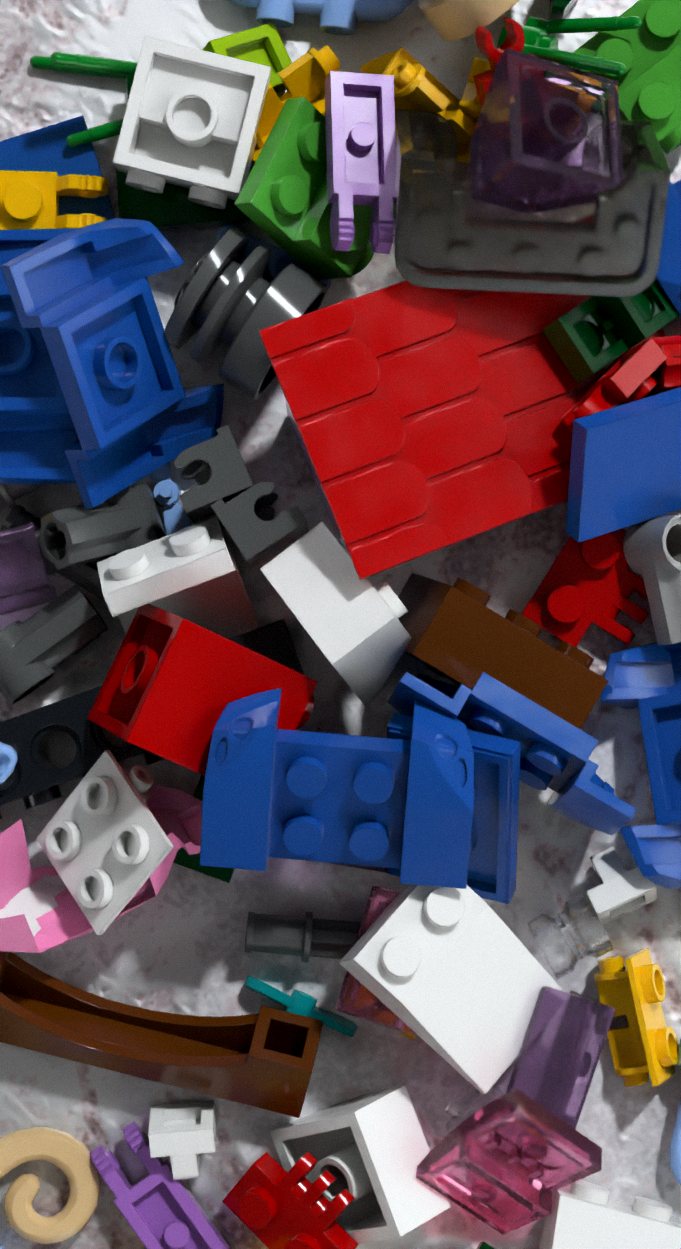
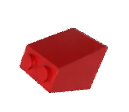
(177, 681)

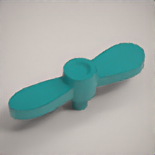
(302, 1004)

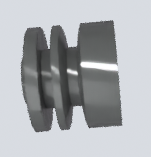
(234, 303)

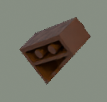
(464, 638)

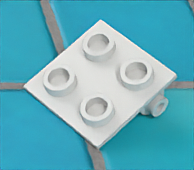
(106, 839)

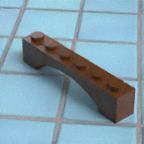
(241, 1058)

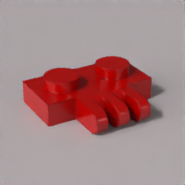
(586, 588)
(288, 1208)

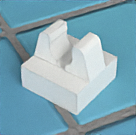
(619, 889)
(183, 1134)

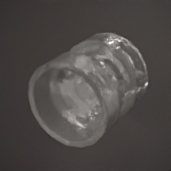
(583, 929)

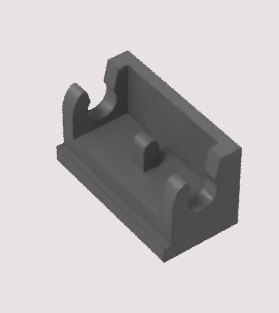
(217, 471)
(251, 526)

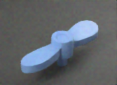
(167, 494)

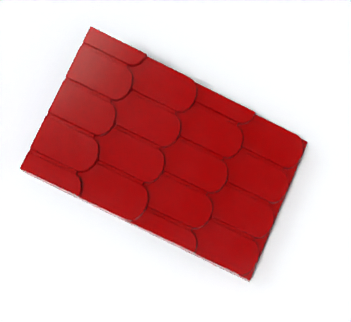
(429, 413)

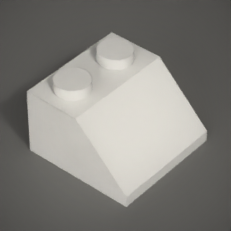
(343, 615)
(374, 1154)
(590, 1220)

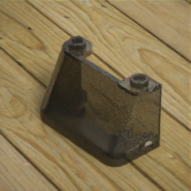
(474, 245)

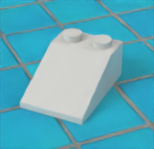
(452, 977)

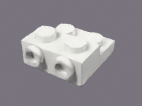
(191, 122)

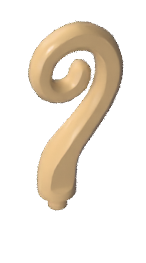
(76, 1164)

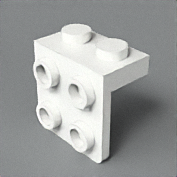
(182, 574)

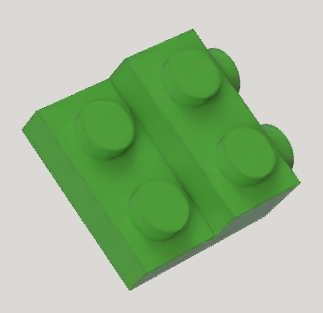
(653, 67)
(290, 196)

